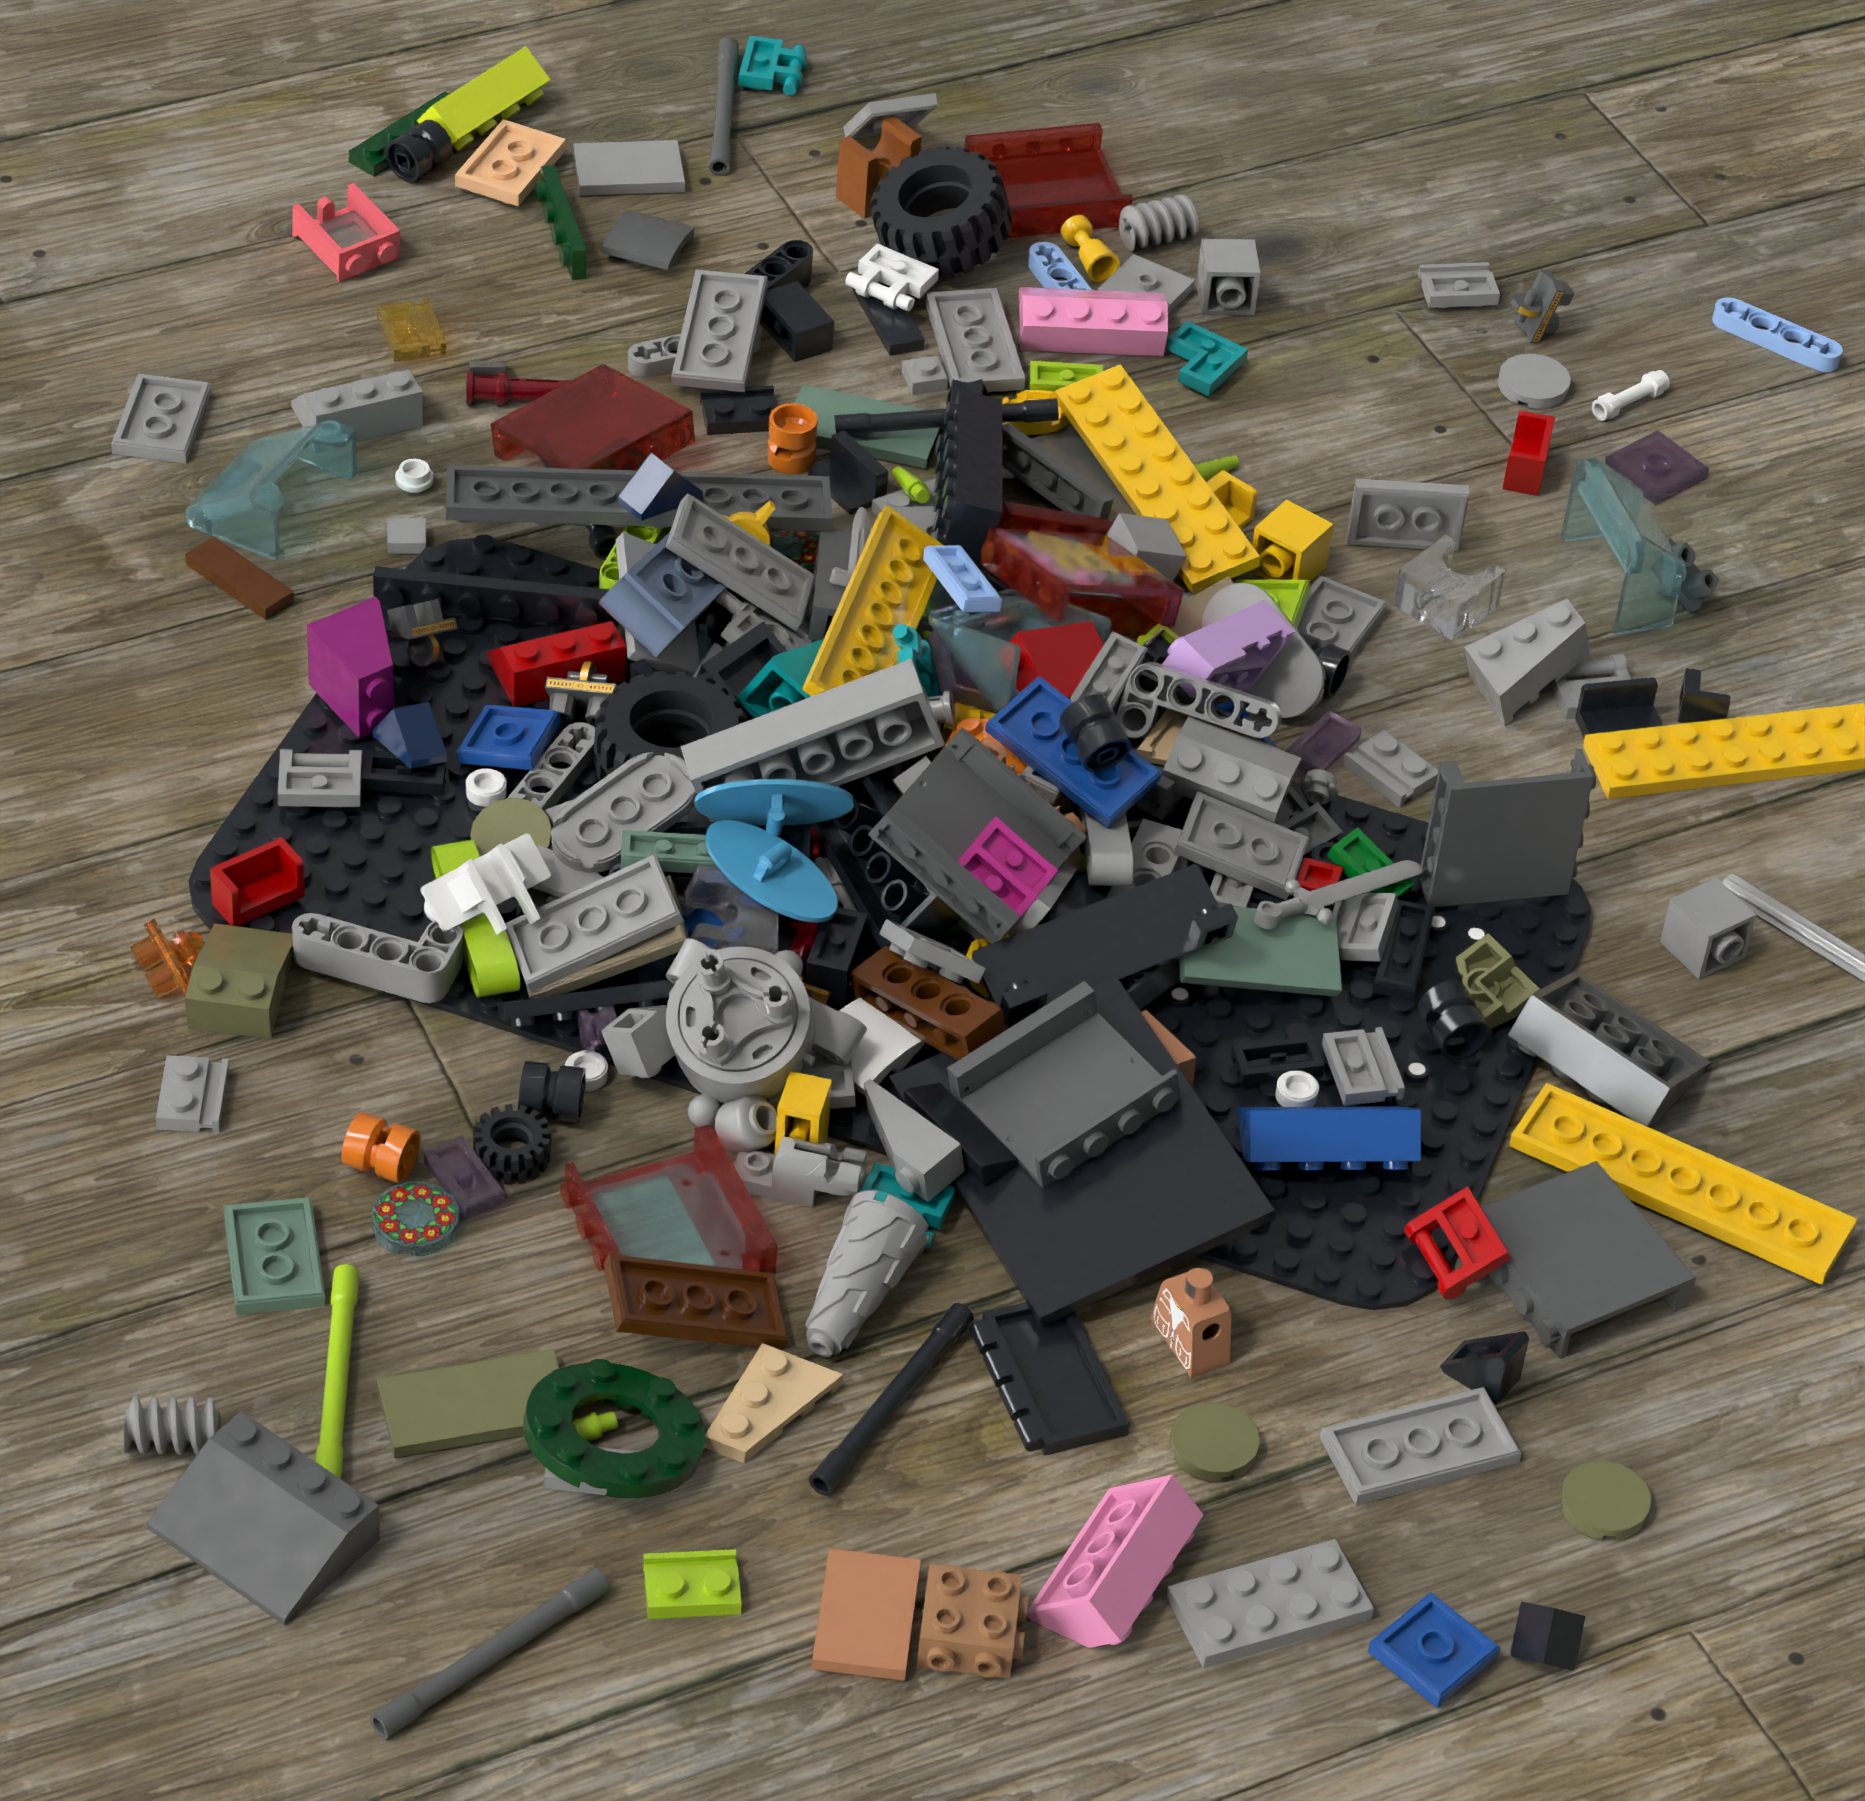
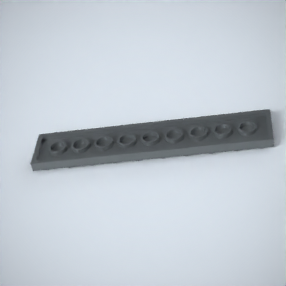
(592, 497)

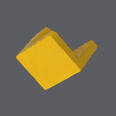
(1235, 496)

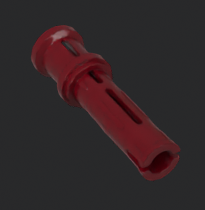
(502, 388)

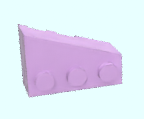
(1231, 649)

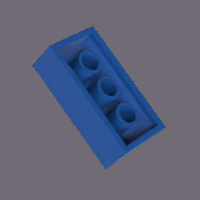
(1330, 1135)

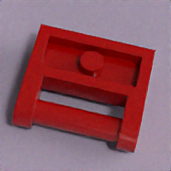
(1469, 1235)

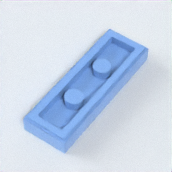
(962, 579)

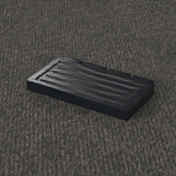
(1048, 1380)

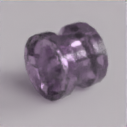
(591, 1027)

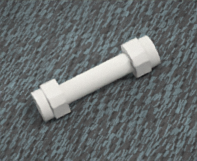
(1609, 405)

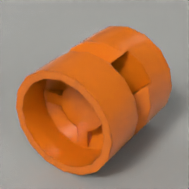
(792, 438)
(375, 1145)

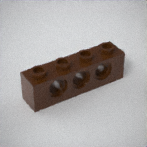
(927, 1003)

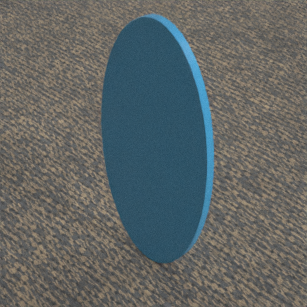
(774, 802)
(771, 871)

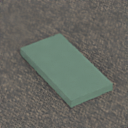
(901, 447)
(1291, 958)

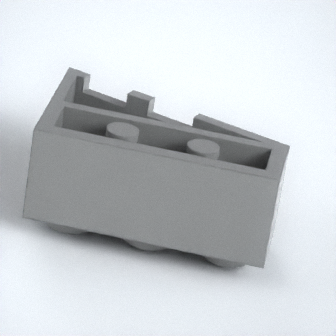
(1526, 657)

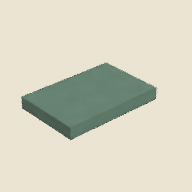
(273, 1256)

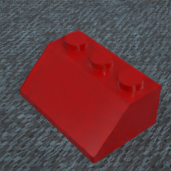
(526, 665)

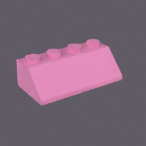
(1092, 321)
(1117, 1562)

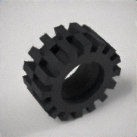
(518, 1127)

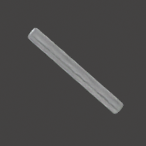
(1798, 927)

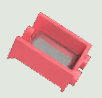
(349, 238)

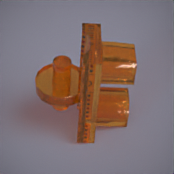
(157, 948)

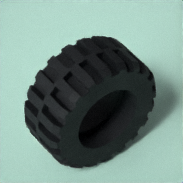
(938, 183)
(659, 710)

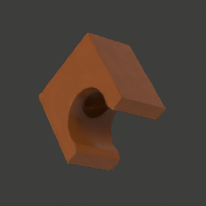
(862, 170)

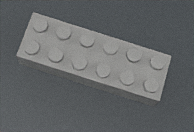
(824, 736)

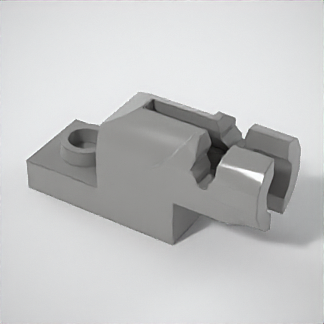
(802, 1171)

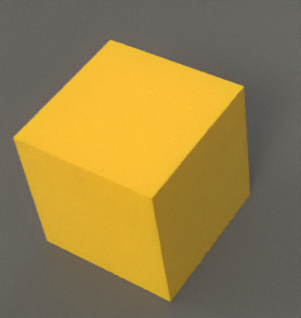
(1292, 544)

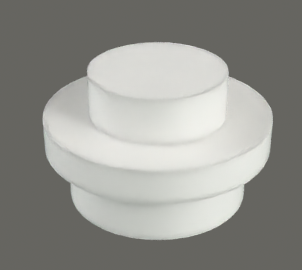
(414, 476)

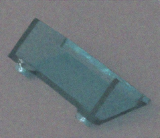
(245, 503)
(983, 645)

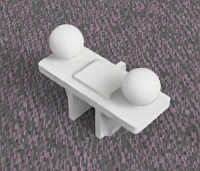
(485, 883)

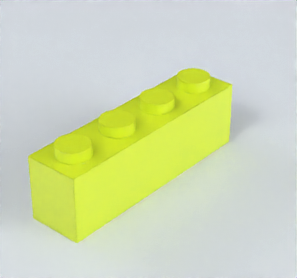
(489, 97)

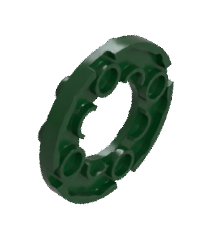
(624, 1475)

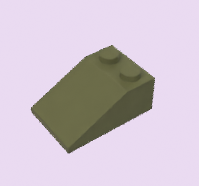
(239, 981)

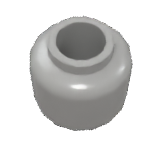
(746, 1124)

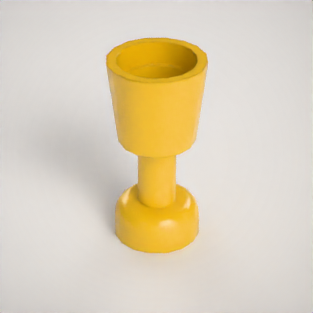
(1093, 253)

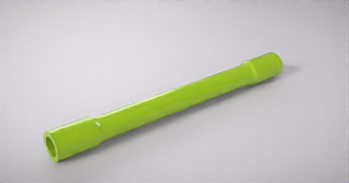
(343, 1301)

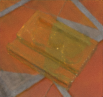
(411, 330)

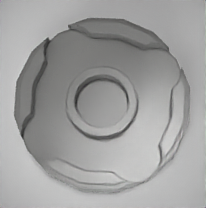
(1534, 380)

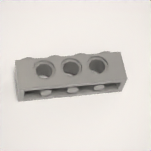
(1153, 854)

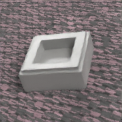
(406, 535)

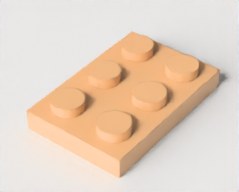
(509, 162)

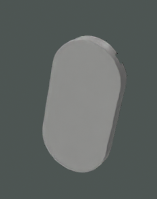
(1295, 675)
(638, 796)

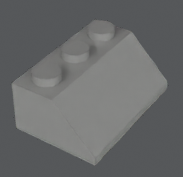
(369, 405)
(1230, 768)

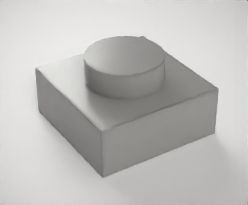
(924, 375)

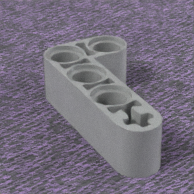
(1201, 708)
(1107, 851)
(378, 959)

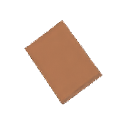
(866, 1614)

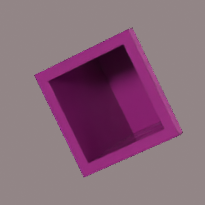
(352, 665)

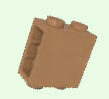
(972, 1621)

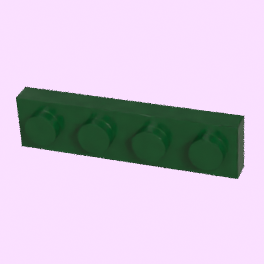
(371, 153)
(563, 224)

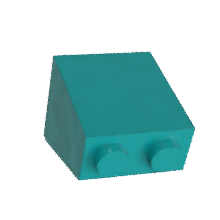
(780, 681)

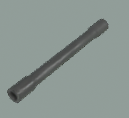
(721, 150)
(412, 1704)

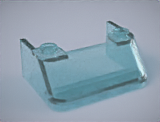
(1613, 507)

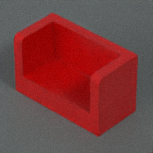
(1528, 453)
(257, 882)

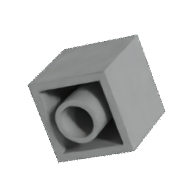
(1228, 277)
(1150, 541)
(1707, 928)

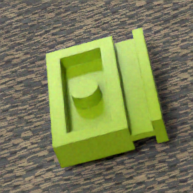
(692, 1584)

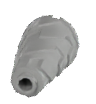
(864, 1264)

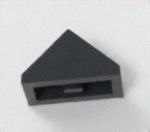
(1489, 1363)

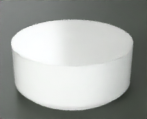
(485, 787)
(595, 1066)
(1297, 1089)

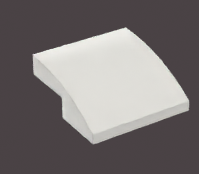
(882, 1048)

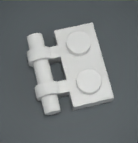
(895, 270)

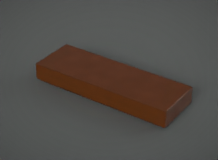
(239, 577)

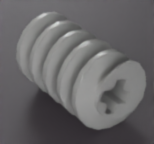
(1158, 220)
(170, 1425)

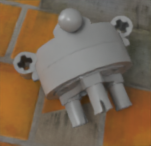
(746, 1023)

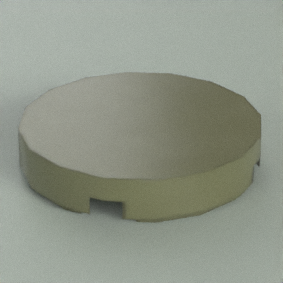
(508, 820)
(1214, 1441)
(1605, 1500)

